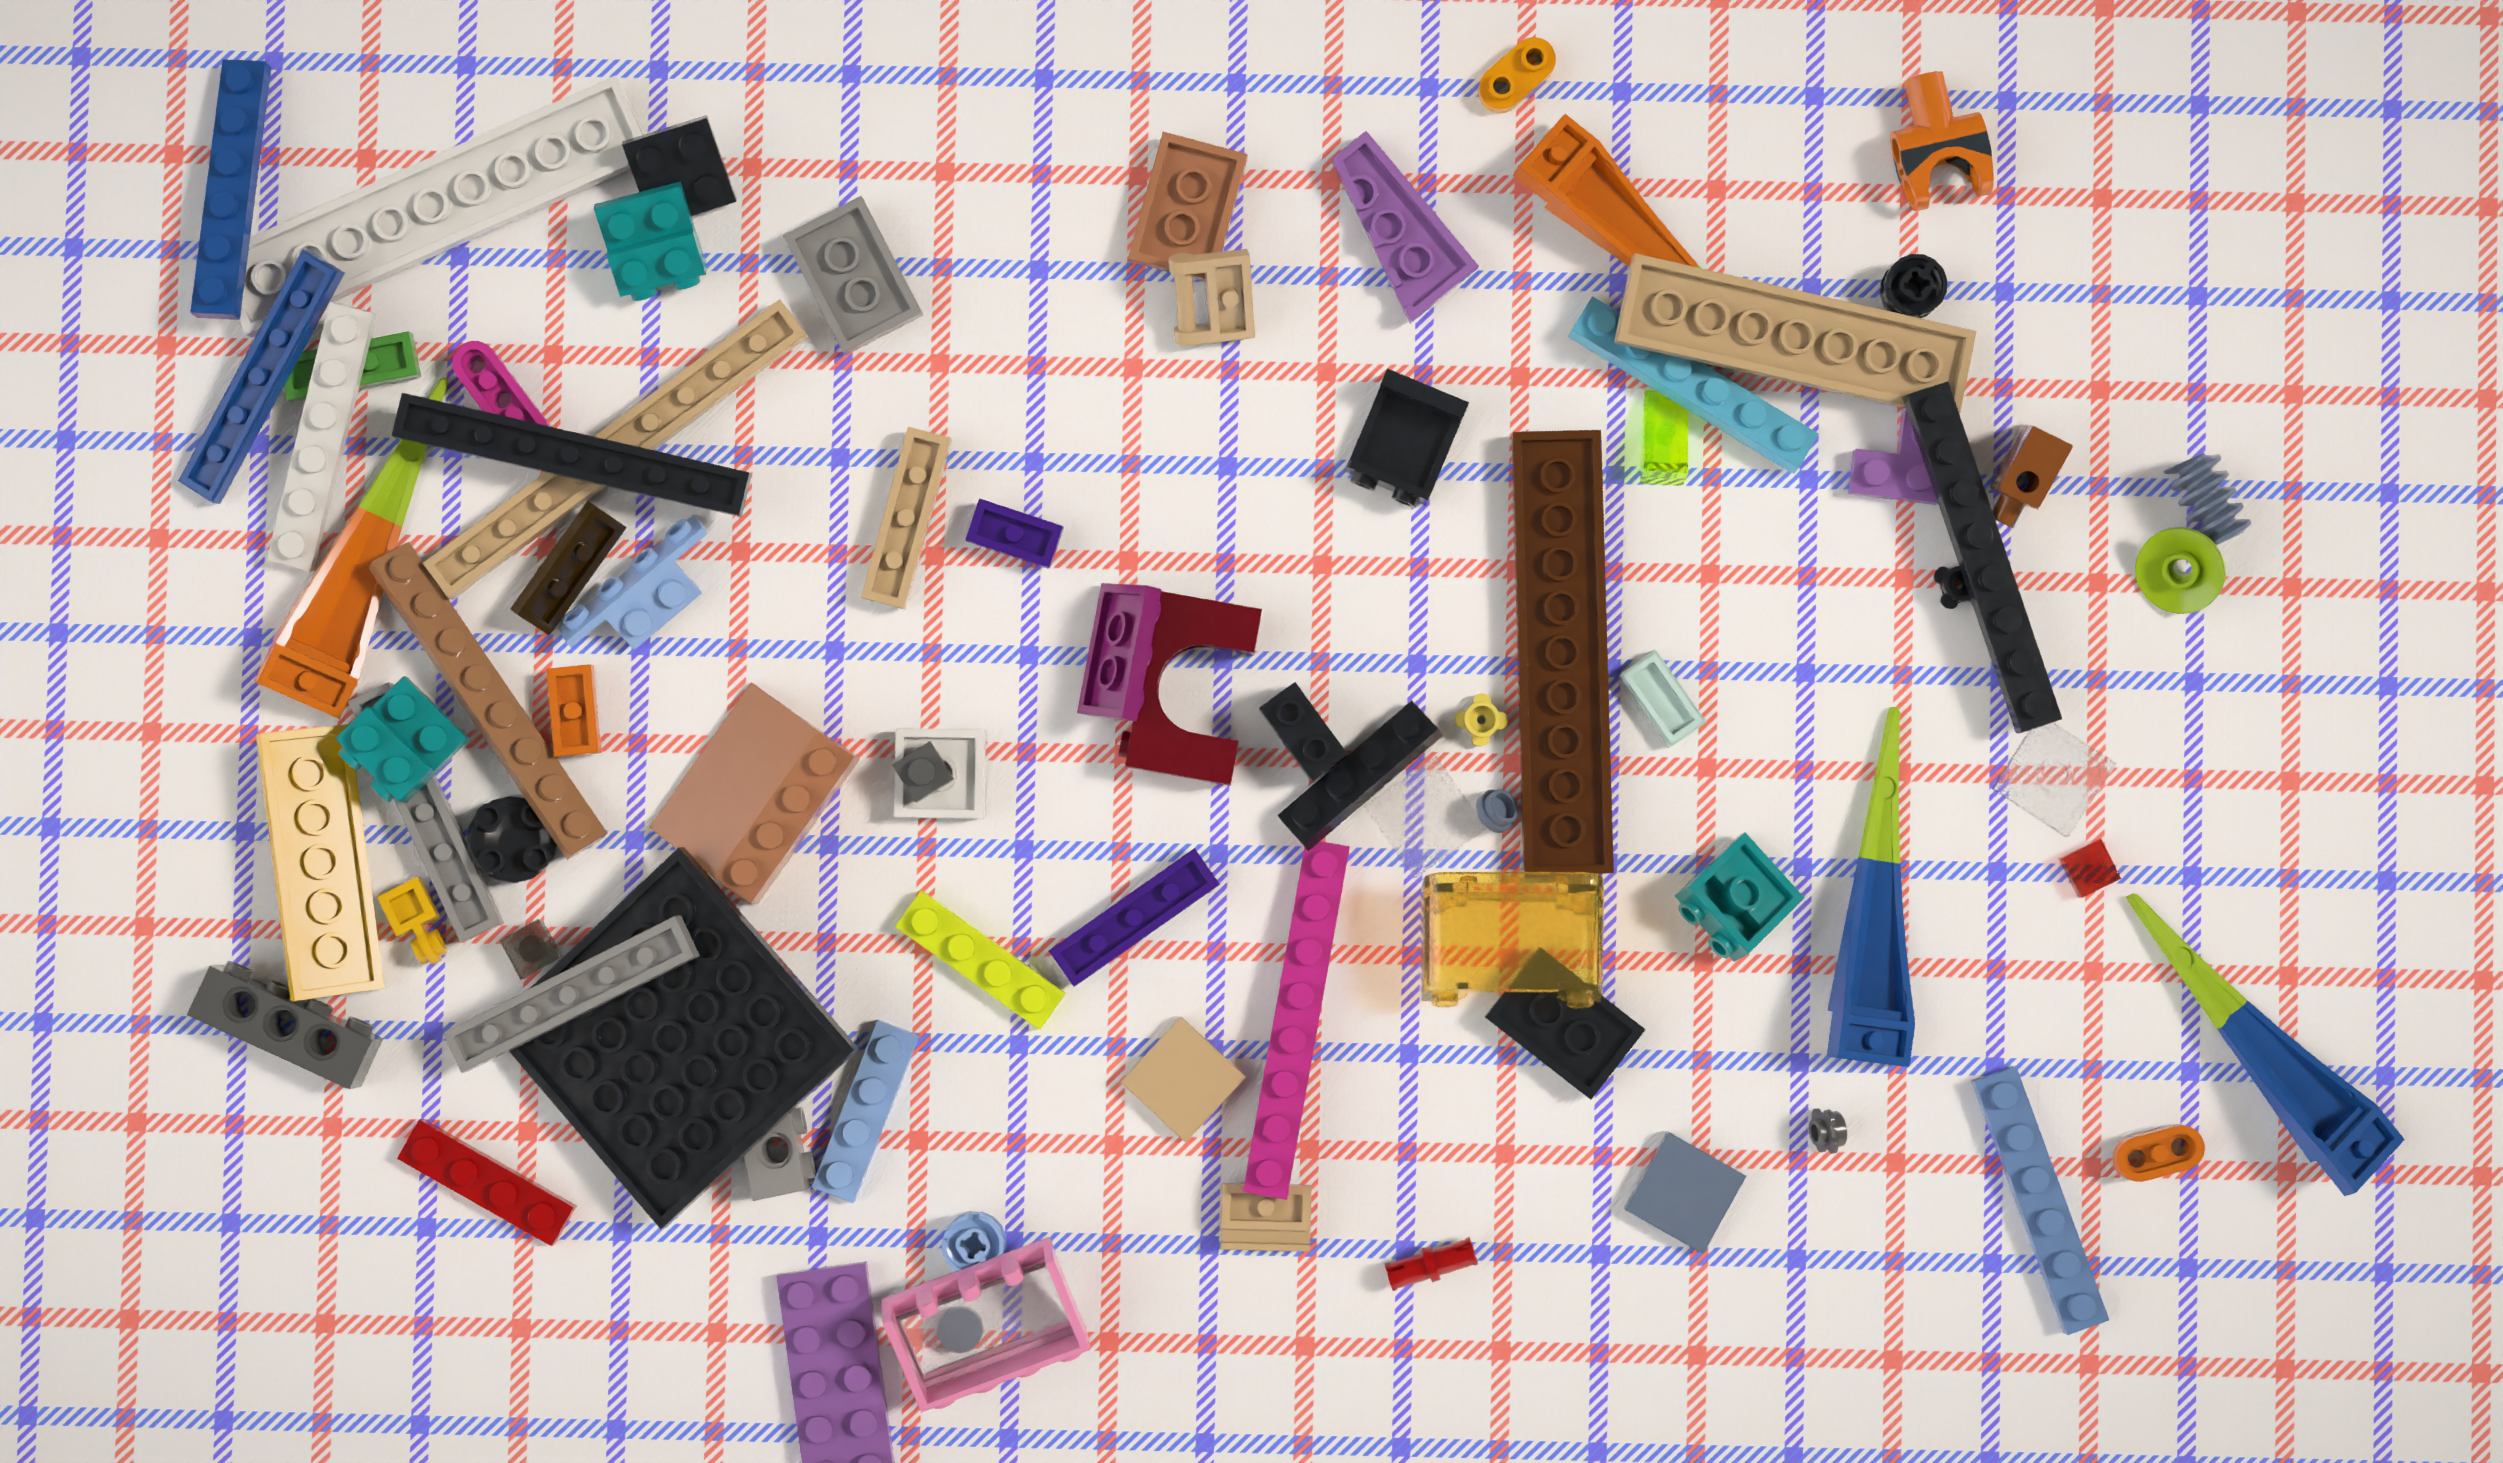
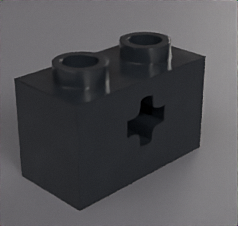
(1302, 731)

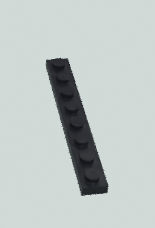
(571, 455)
(1982, 557)

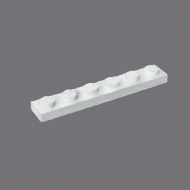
(321, 436)

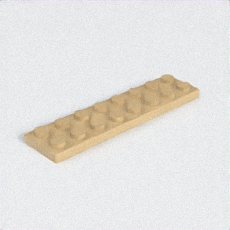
(1789, 333)

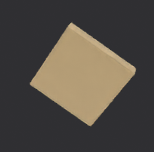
(1183, 1079)

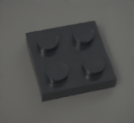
(682, 154)

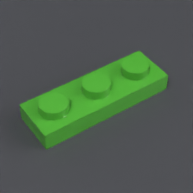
(388, 361)

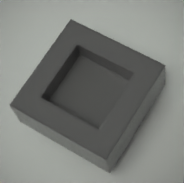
(923, 772)

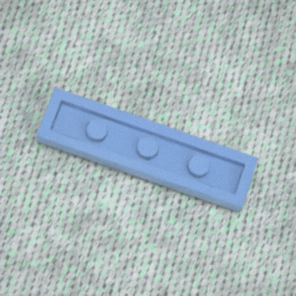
(865, 1111)

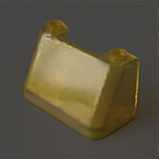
(1512, 935)

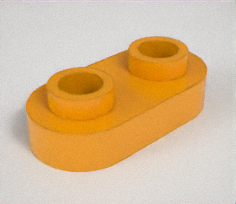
(1518, 74)

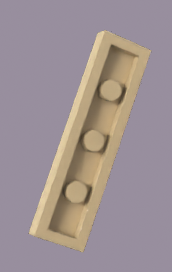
(906, 518)

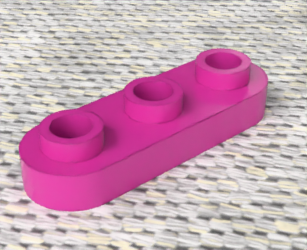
(492, 382)

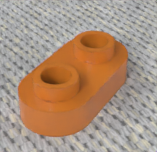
(2156, 1153)

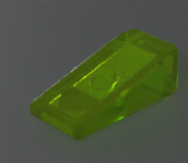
(1663, 441)

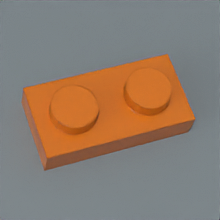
(573, 710)

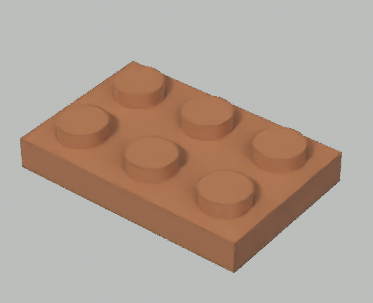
(1187, 201)

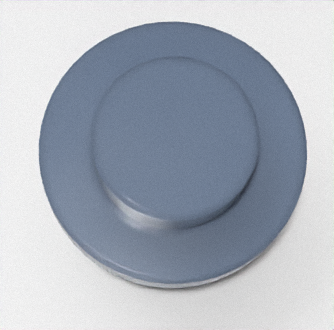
(1497, 810)

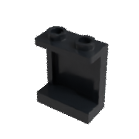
(1405, 438)

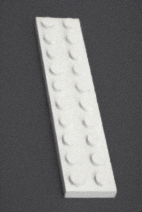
(449, 197)

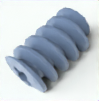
(2208, 498)

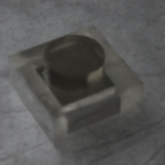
(531, 949)

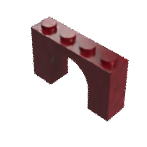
(1154, 739)

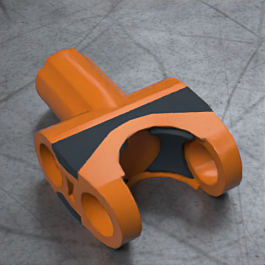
(1939, 140)

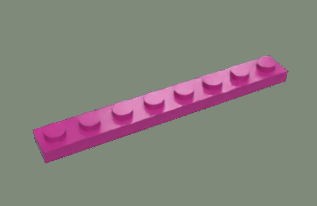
(1296, 1020)

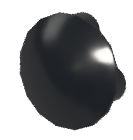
(509, 840)

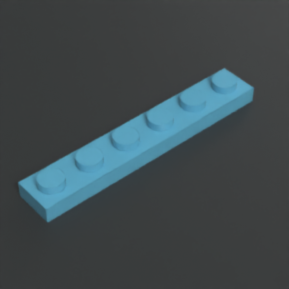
(1699, 390)

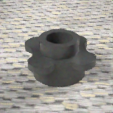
(1827, 1130)

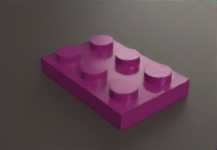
(1119, 651)

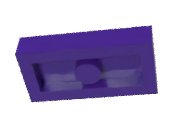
(1014, 534)

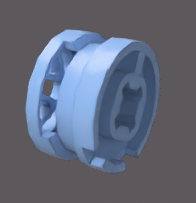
(973, 1239)

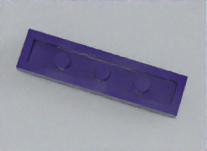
(1134, 917)

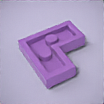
(1892, 474)

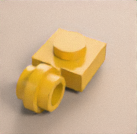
(409, 910)

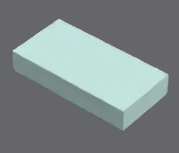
(1662, 698)

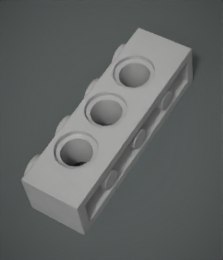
(774, 1177)

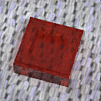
(2089, 868)

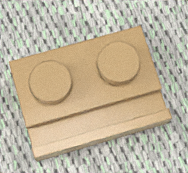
(1265, 1221)

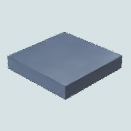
(1684, 1192)

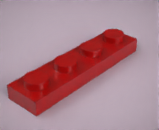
(486, 1182)

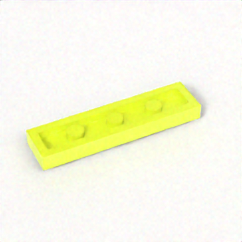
(980, 959)

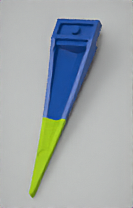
(1871, 978)
(2316, 1105)

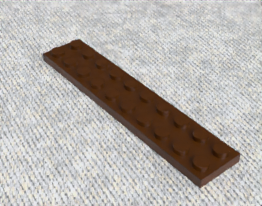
(1562, 651)

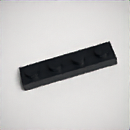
(1360, 775)

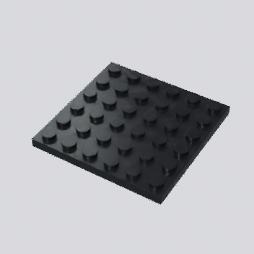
(693, 1062)

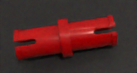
(1431, 1264)

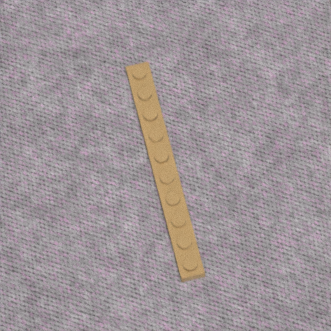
(644, 426)

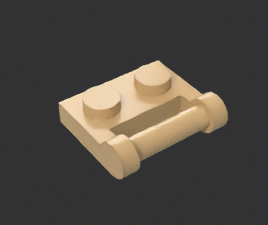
(1227, 297)

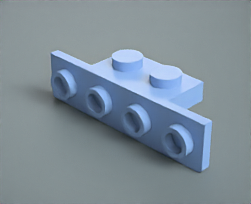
(644, 594)

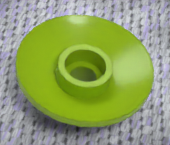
(2168, 585)

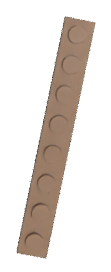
(487, 700)

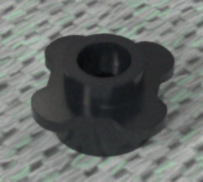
(1951, 595)

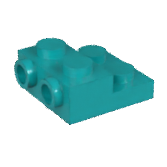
(651, 241)
(401, 741)
(1738, 898)

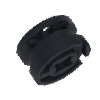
(1913, 286)

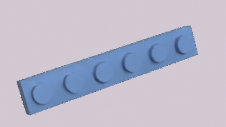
(2040, 1200)

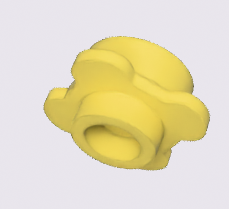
(1493, 719)

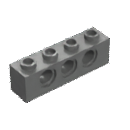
(218, 1007)

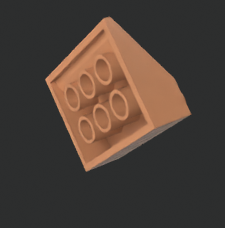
(754, 793)

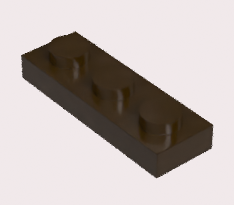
(568, 568)

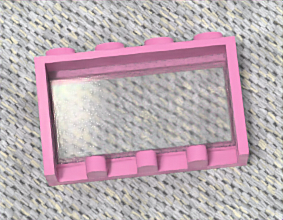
(984, 1325)

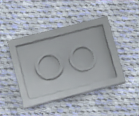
(853, 275)

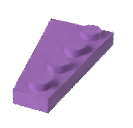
(1406, 234)

